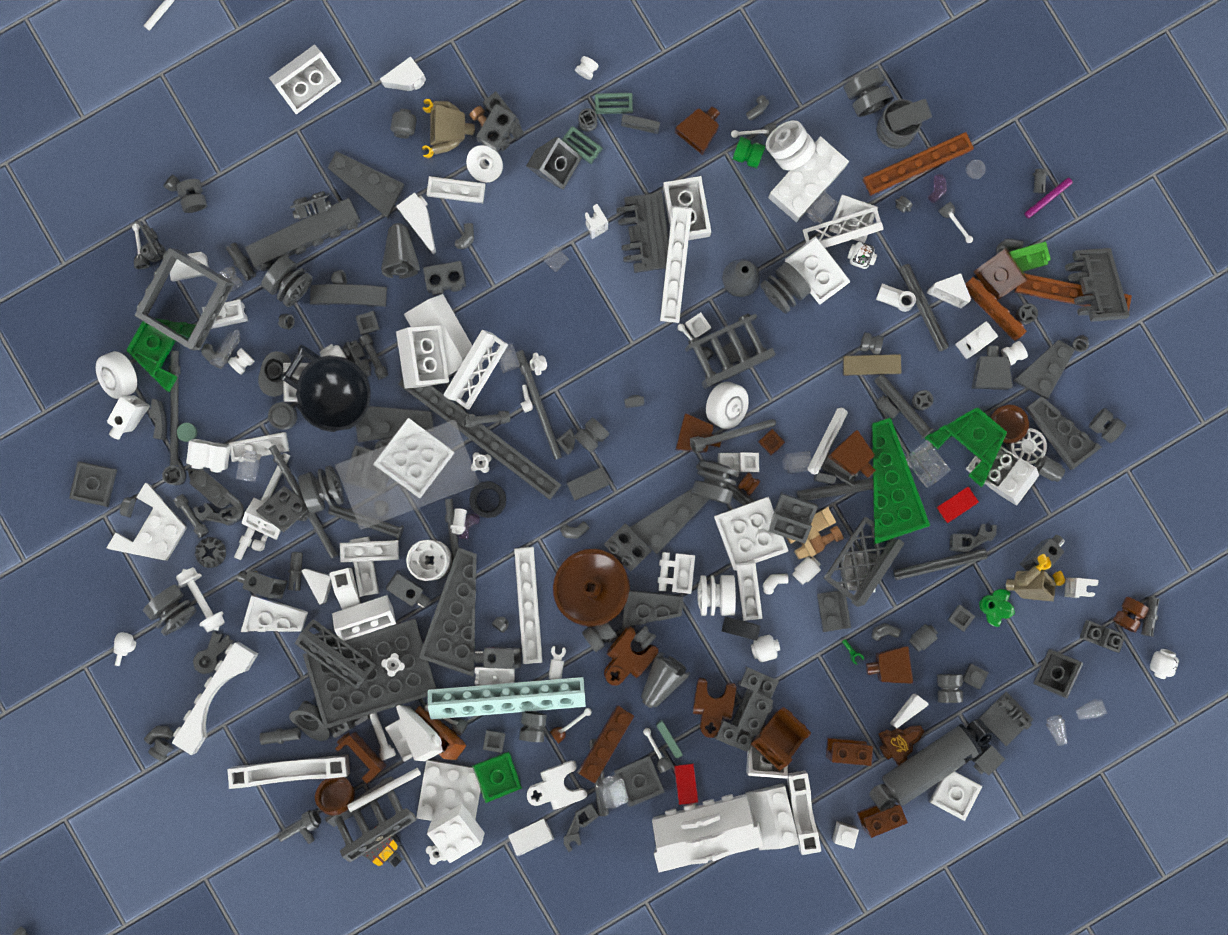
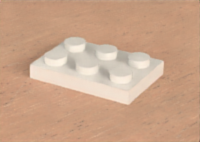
(818, 270)

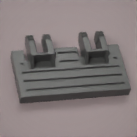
(649, 233)
(1100, 280)

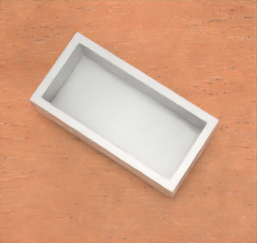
(807, 182)

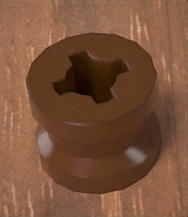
(748, 483)

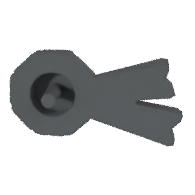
(206, 660)

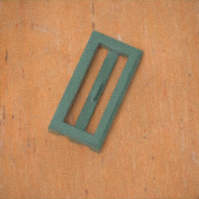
(613, 103)
(594, 154)
(669, 739)

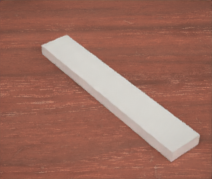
(676, 264)
(528, 605)

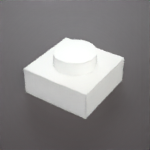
(698, 325)

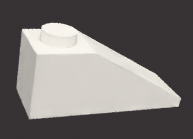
(417, 215)
(420, 736)

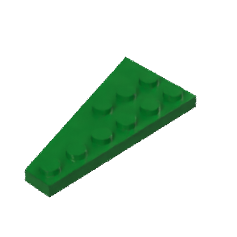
(895, 495)

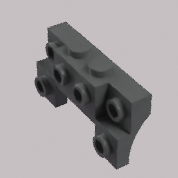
(751, 711)

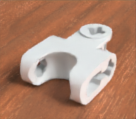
(553, 787)

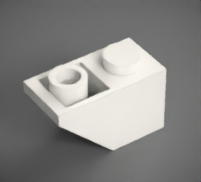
(345, 588)

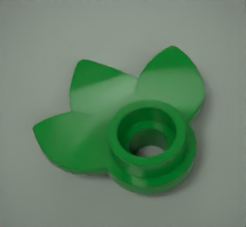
(999, 607)

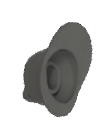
(270, 373)
(309, 720)

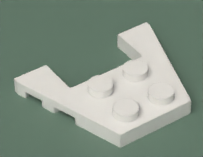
(158, 534)

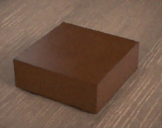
(771, 442)

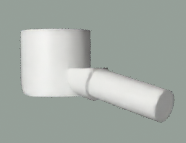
(526, 405)
(259, 545)

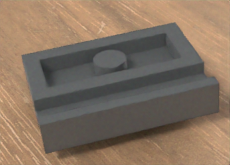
(833, 611)

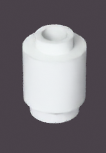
(806, 570)

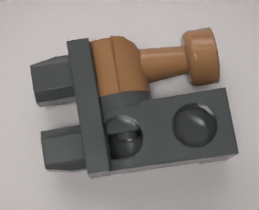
(489, 103)

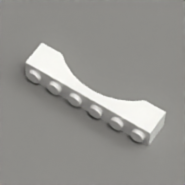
(193, 731)
(289, 770)

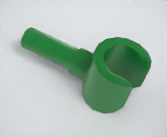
(853, 653)

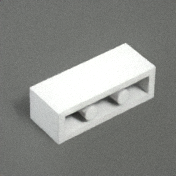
(364, 618)

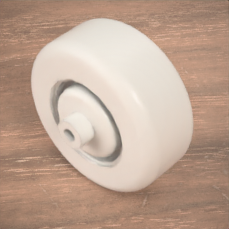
(116, 374)
(727, 405)

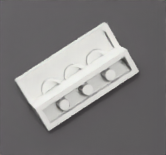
(438, 312)

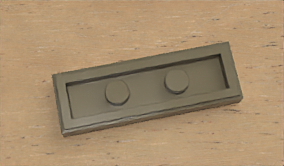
(871, 365)

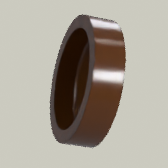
(1013, 421)
(334, 795)

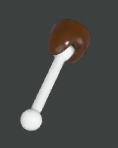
(560, 733)

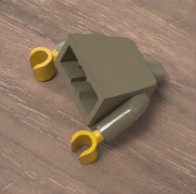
(446, 127)
(1036, 583)

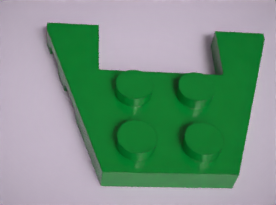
(152, 347)
(978, 435)

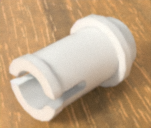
(459, 521)

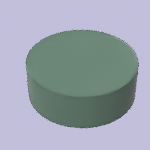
(187, 432)

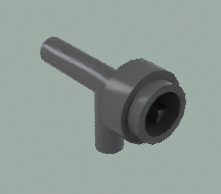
(309, 822)

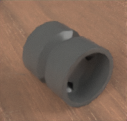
(191, 195)
(1112, 429)
(591, 435)
(598, 635)
(950, 688)
(533, 725)

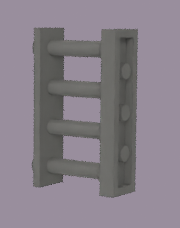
(728, 369)
(382, 832)

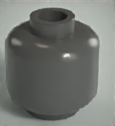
(403, 123)

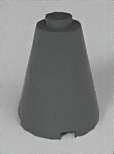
(399, 254)
(741, 278)
(663, 679)

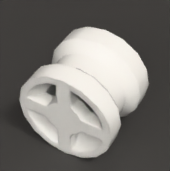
(586, 68)

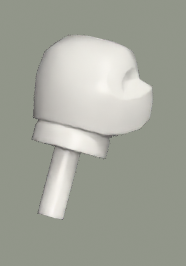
(122, 645)

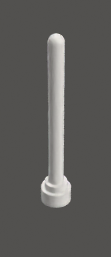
(386, 751)

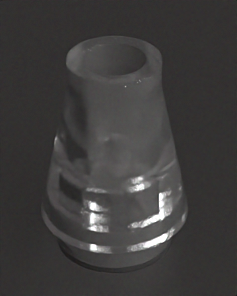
(1093, 709)
(1057, 728)

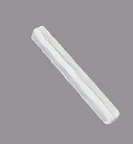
(827, 440)

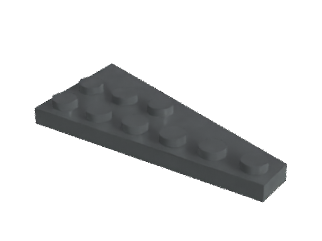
(453, 624)

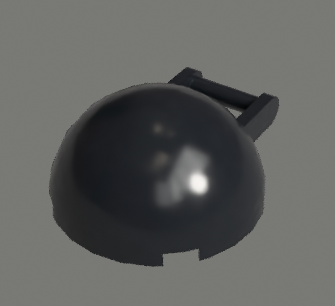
(329, 391)

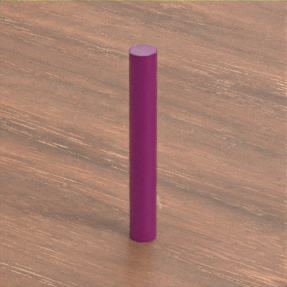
(1046, 199)

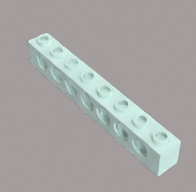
(506, 698)

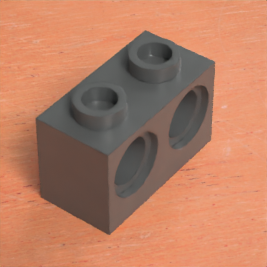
(492, 126)
(444, 271)
(627, 547)

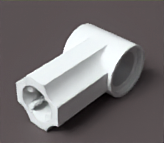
(893, 297)

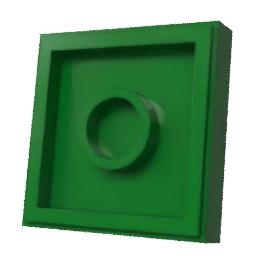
(496, 777)

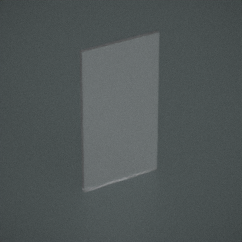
(407, 474)

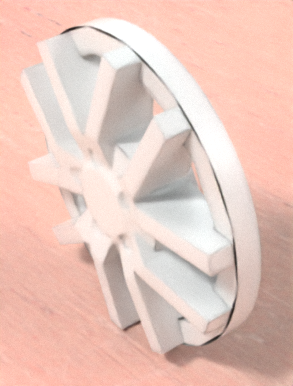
(1029, 446)

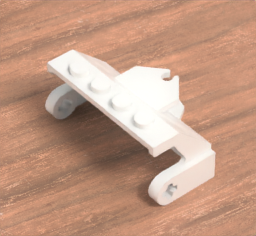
(705, 832)

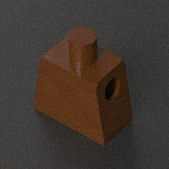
(699, 129)
(691, 428)
(854, 455)
(892, 666)

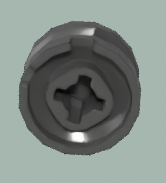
(282, 416)

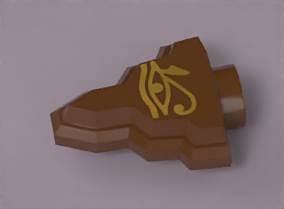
(899, 743)

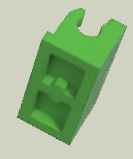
(1031, 256)

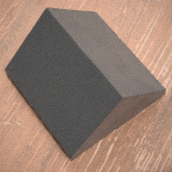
(1058, 673)

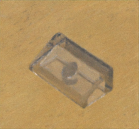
(225, 349)

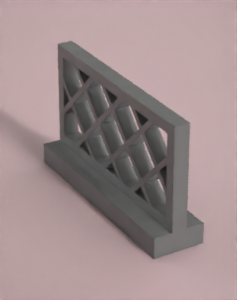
(873, 575)

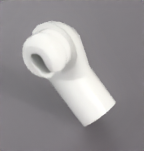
(772, 581)

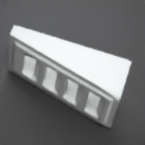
(909, 709)

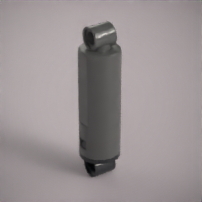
(931, 765)

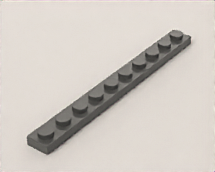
(487, 440)

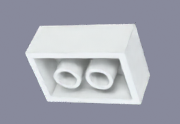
(689, 194)

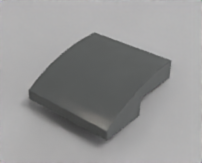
(792, 518)

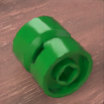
(748, 152)

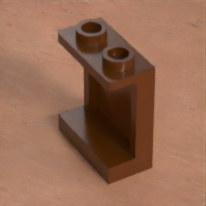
(781, 738)
(849, 751)
(364, 752)
(878, 822)

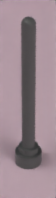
(698, 443)

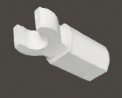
(556, 664)

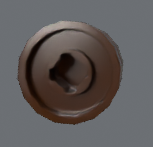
(1133, 608)

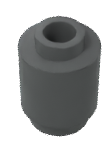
(1050, 469)
(923, 637)

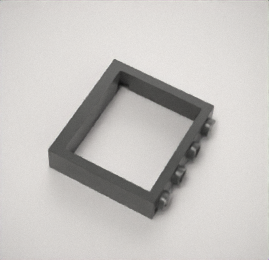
(210, 312)

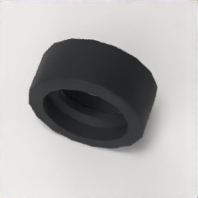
(473, 499)
(741, 628)

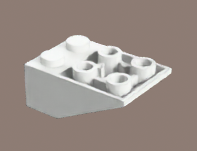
(1009, 475)

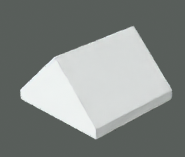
(951, 291)
(759, 766)

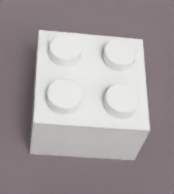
(455, 833)

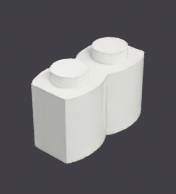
(208, 454)

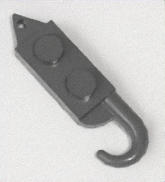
(215, 492)

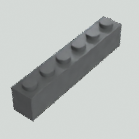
(303, 234)

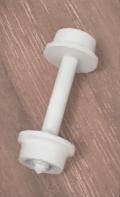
(188, 578)

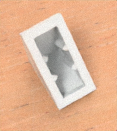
(319, 584)

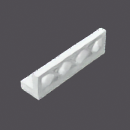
(850, 234)
(473, 366)

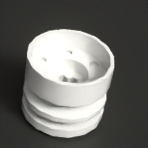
(418, 560)
(717, 595)

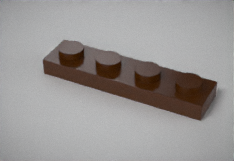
(605, 744)

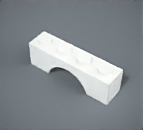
(802, 812)

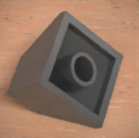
(554, 162)

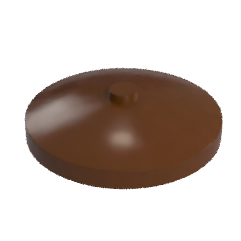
(591, 587)

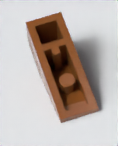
(451, 742)

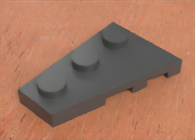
(1046, 370)
(650, 607)

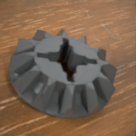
(219, 553)

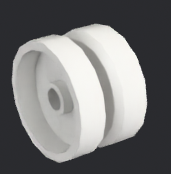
(790, 145)

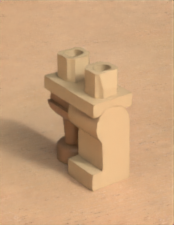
(814, 542)

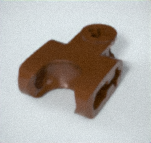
(625, 660)
(711, 708)

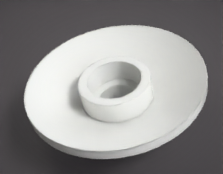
(478, 167)

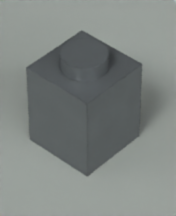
(988, 760)

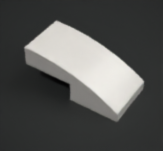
(740, 461)

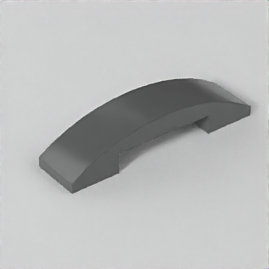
(348, 295)

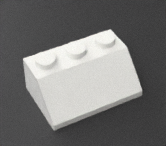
(305, 79)
(422, 356)
(773, 812)

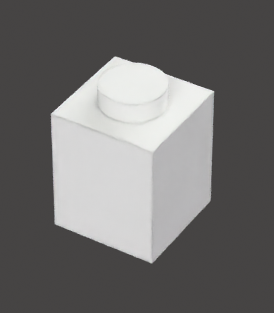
(845, 834)

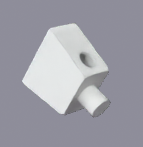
(977, 340)
(126, 415)

